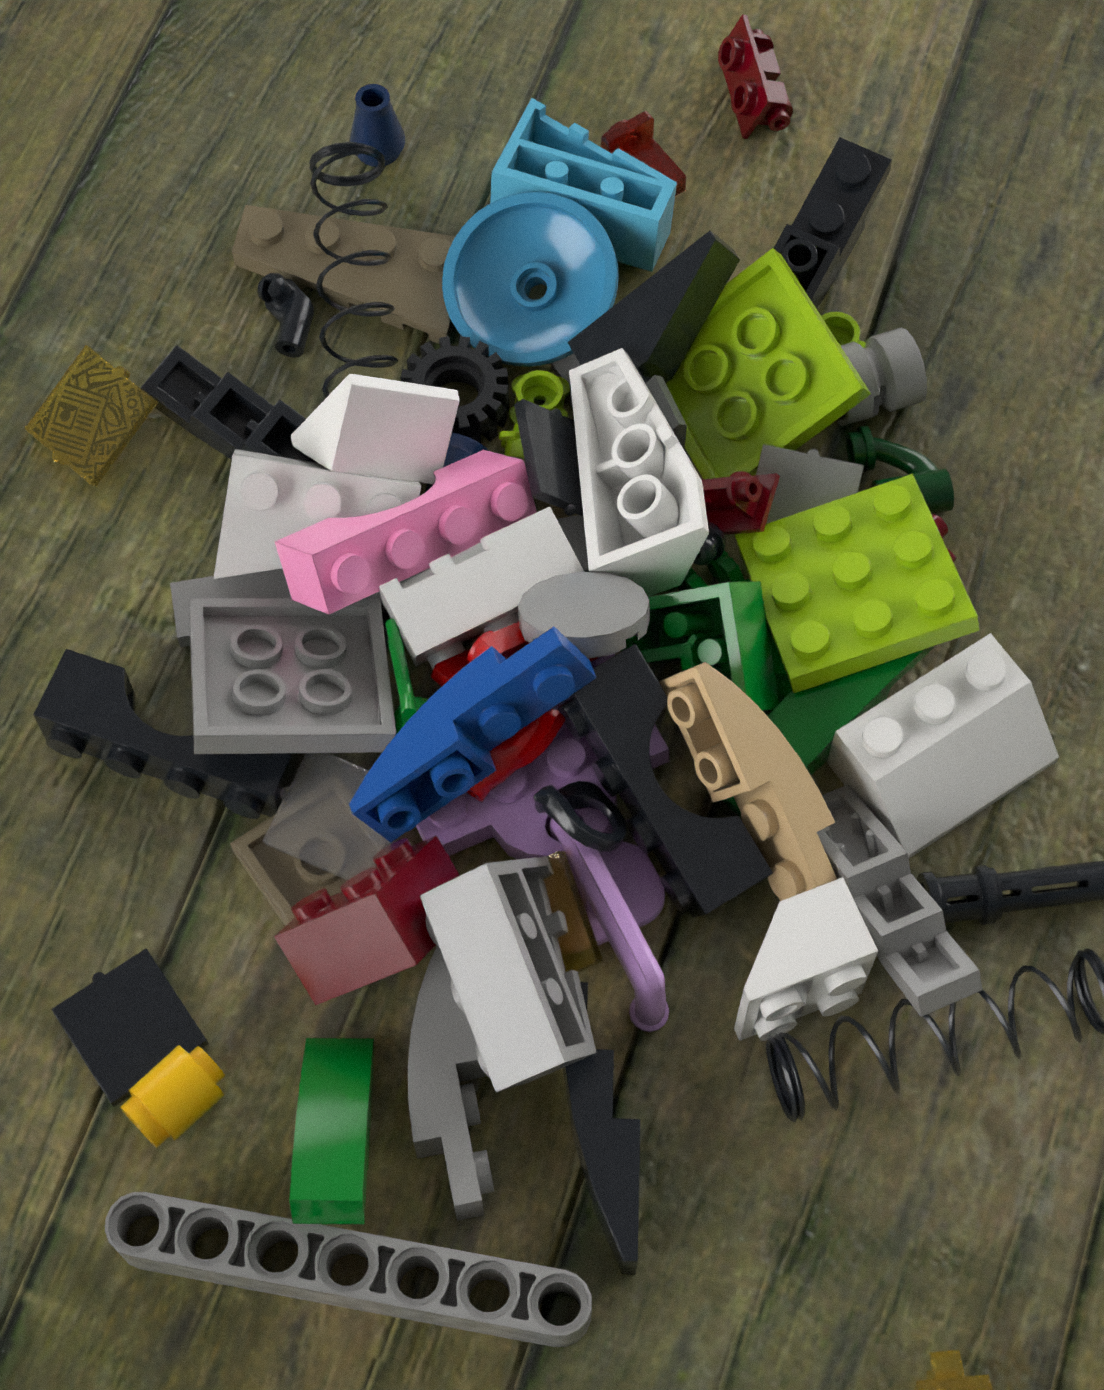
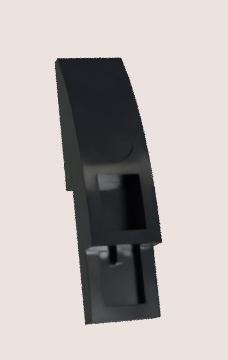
(832, 217)

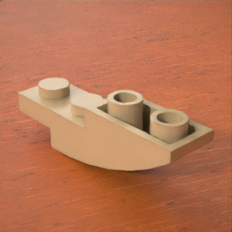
(749, 758)

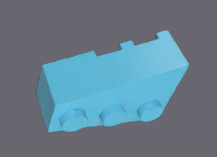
(619, 190)

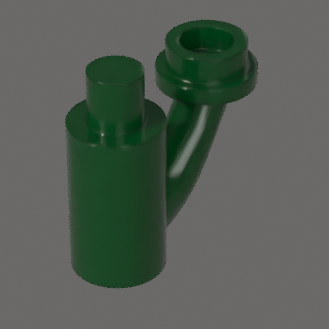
(933, 482)

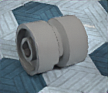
(891, 371)

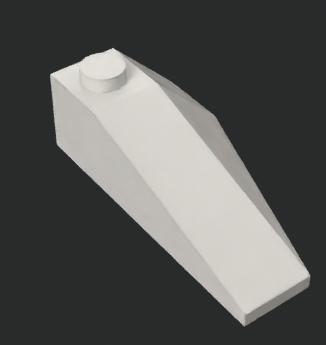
(635, 479)

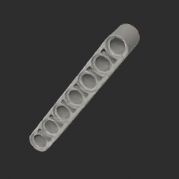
(322, 1246)

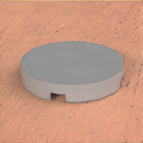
(588, 608)

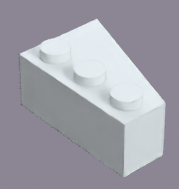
(476, 587)

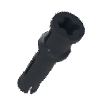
(985, 886)

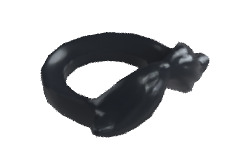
(579, 795)

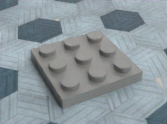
(288, 677)

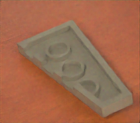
(409, 281)

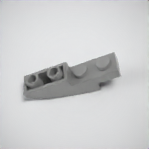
(439, 1107)

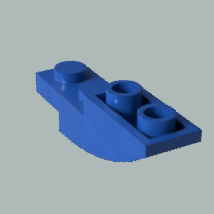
(450, 736)

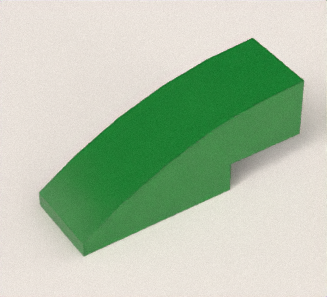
(332, 1132)

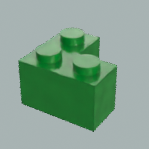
(715, 626)

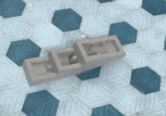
(895, 907)

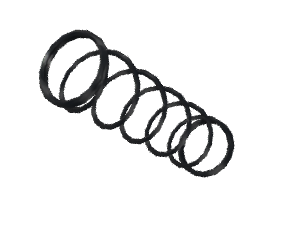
(342, 150)
(787, 1079)

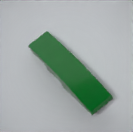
(813, 715)

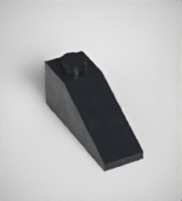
(664, 312)

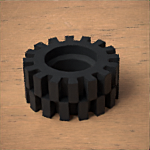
(470, 367)

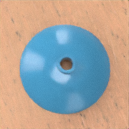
(509, 251)

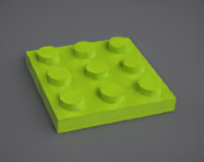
(761, 372)
(856, 583)

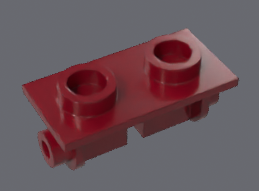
(748, 69)
(740, 501)

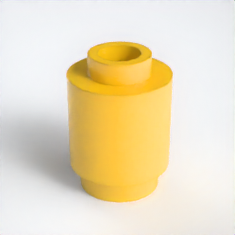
(174, 1094)

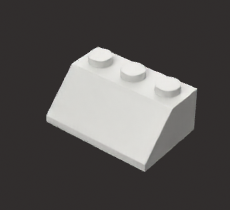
(945, 745)

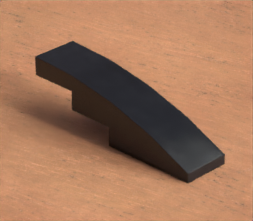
(222, 409)
(606, 1151)

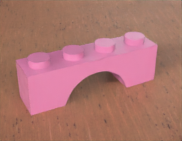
(353, 556)

